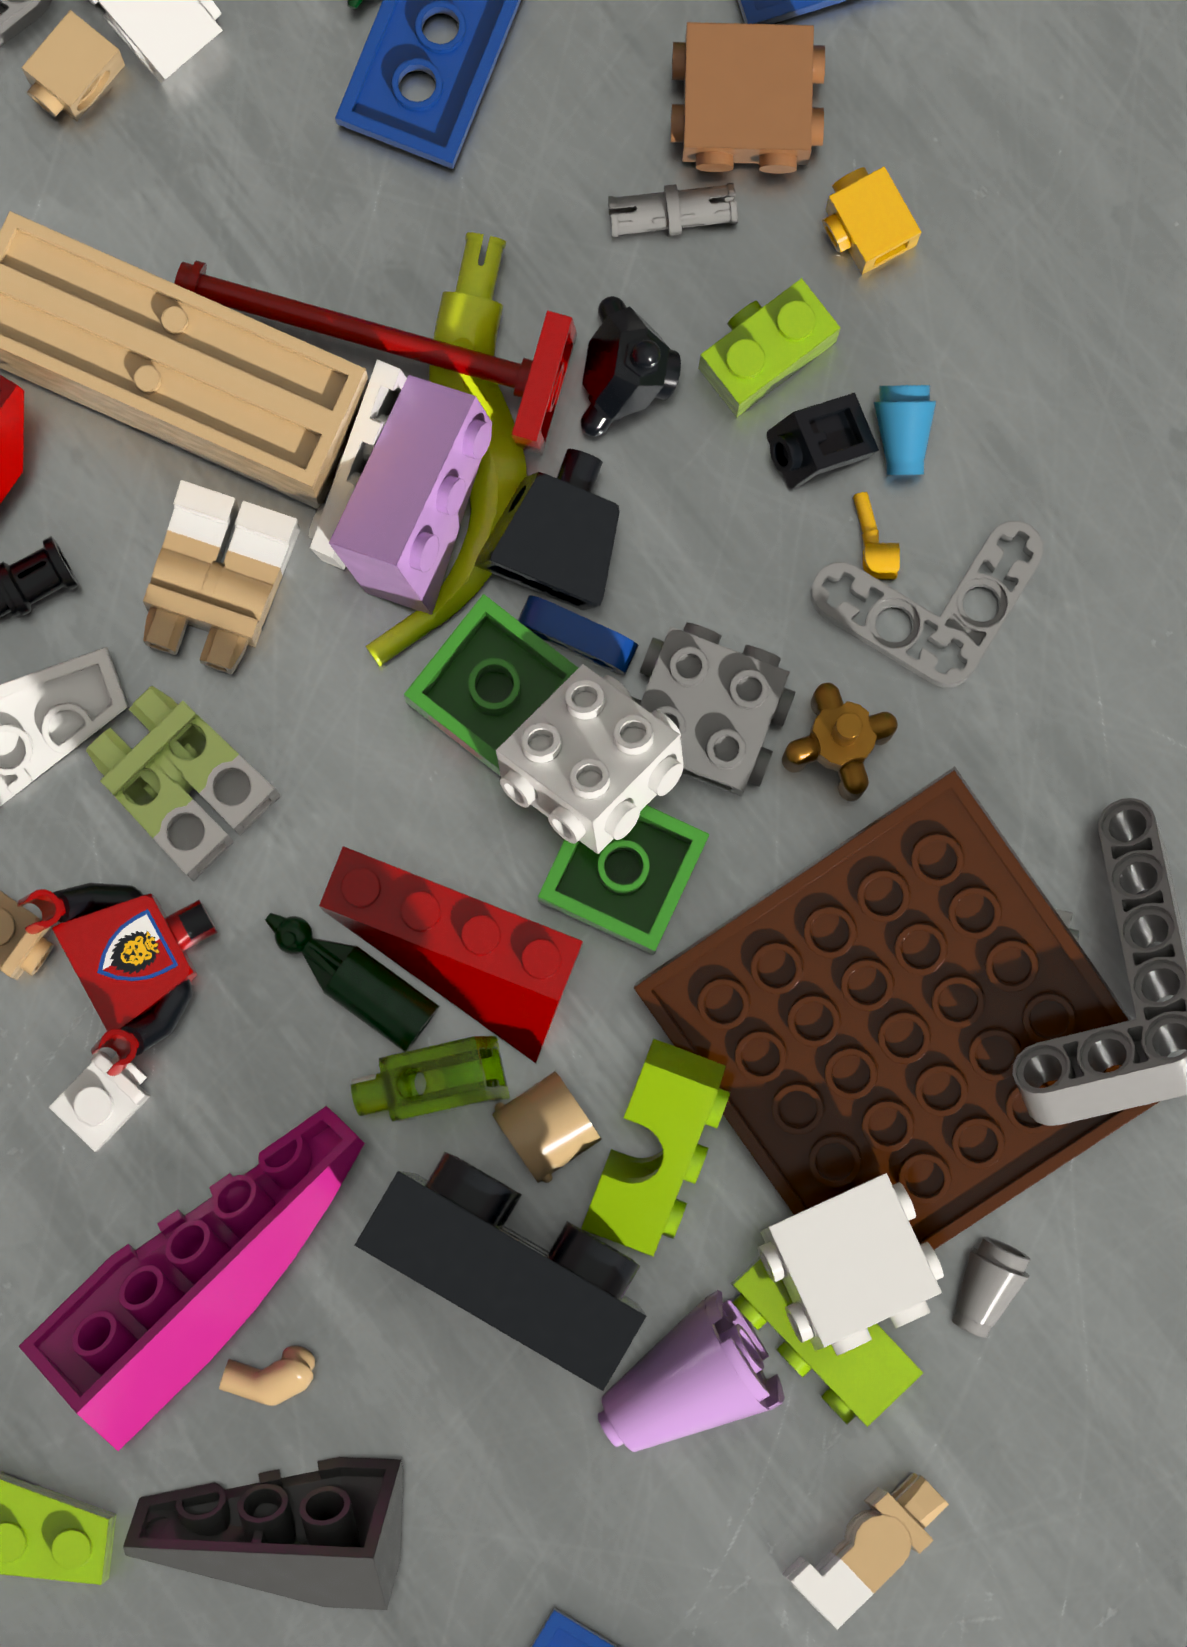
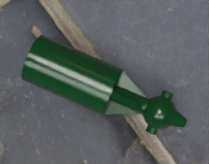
(358, 982)

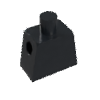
(556, 534)

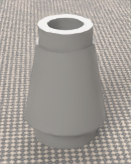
(989, 1285)

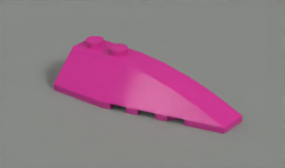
(174, 1302)

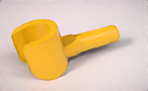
(878, 559)

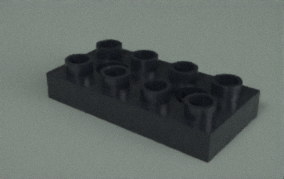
(456, 1244)

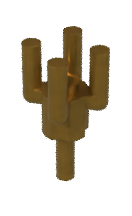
(840, 740)

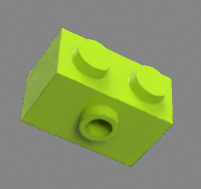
(768, 346)

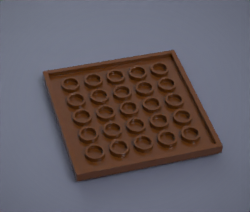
(884, 1014)

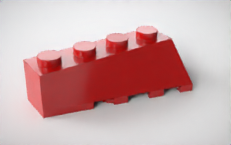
(468, 951)

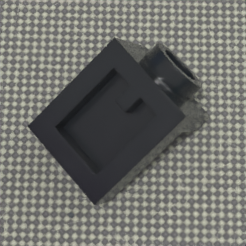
(820, 439)

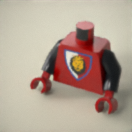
(126, 958)

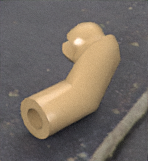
(275, 1382)

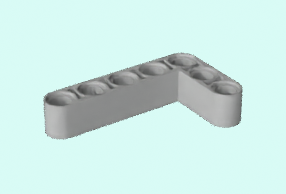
(1152, 974)

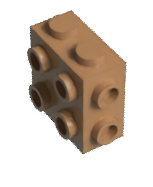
(748, 95)

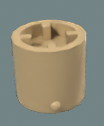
(546, 1126)

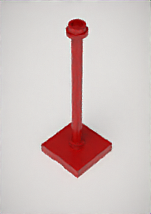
(533, 380)

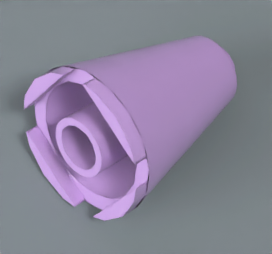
(692, 1380)

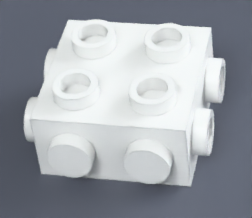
(591, 759)
(852, 1265)

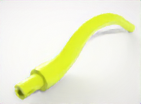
(472, 322)

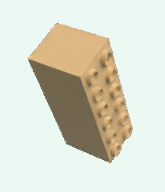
(174, 362)

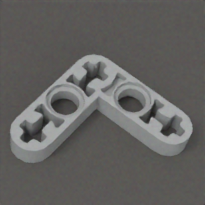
(953, 623)

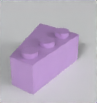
(414, 494)

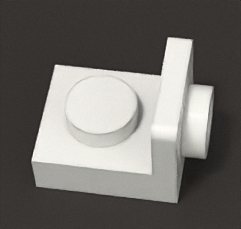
(101, 1103)

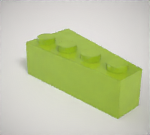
(53, 1535)

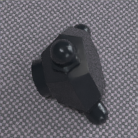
(625, 367)

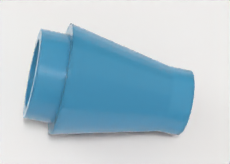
(904, 426)

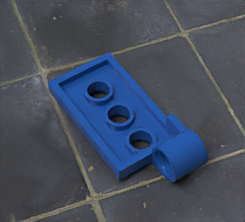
(460, 70)

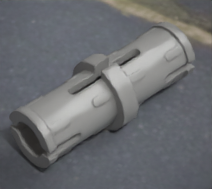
(672, 210)

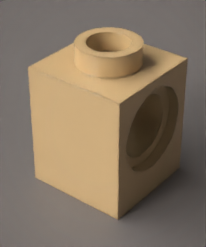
(71, 67)

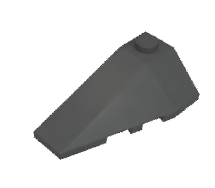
(302, 1536)

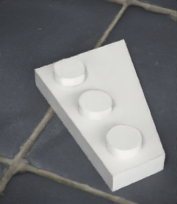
(372, 415)
(53, 714)

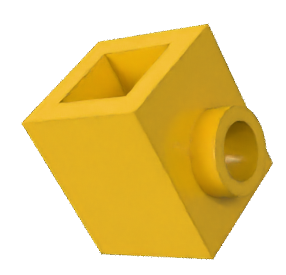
(869, 219)

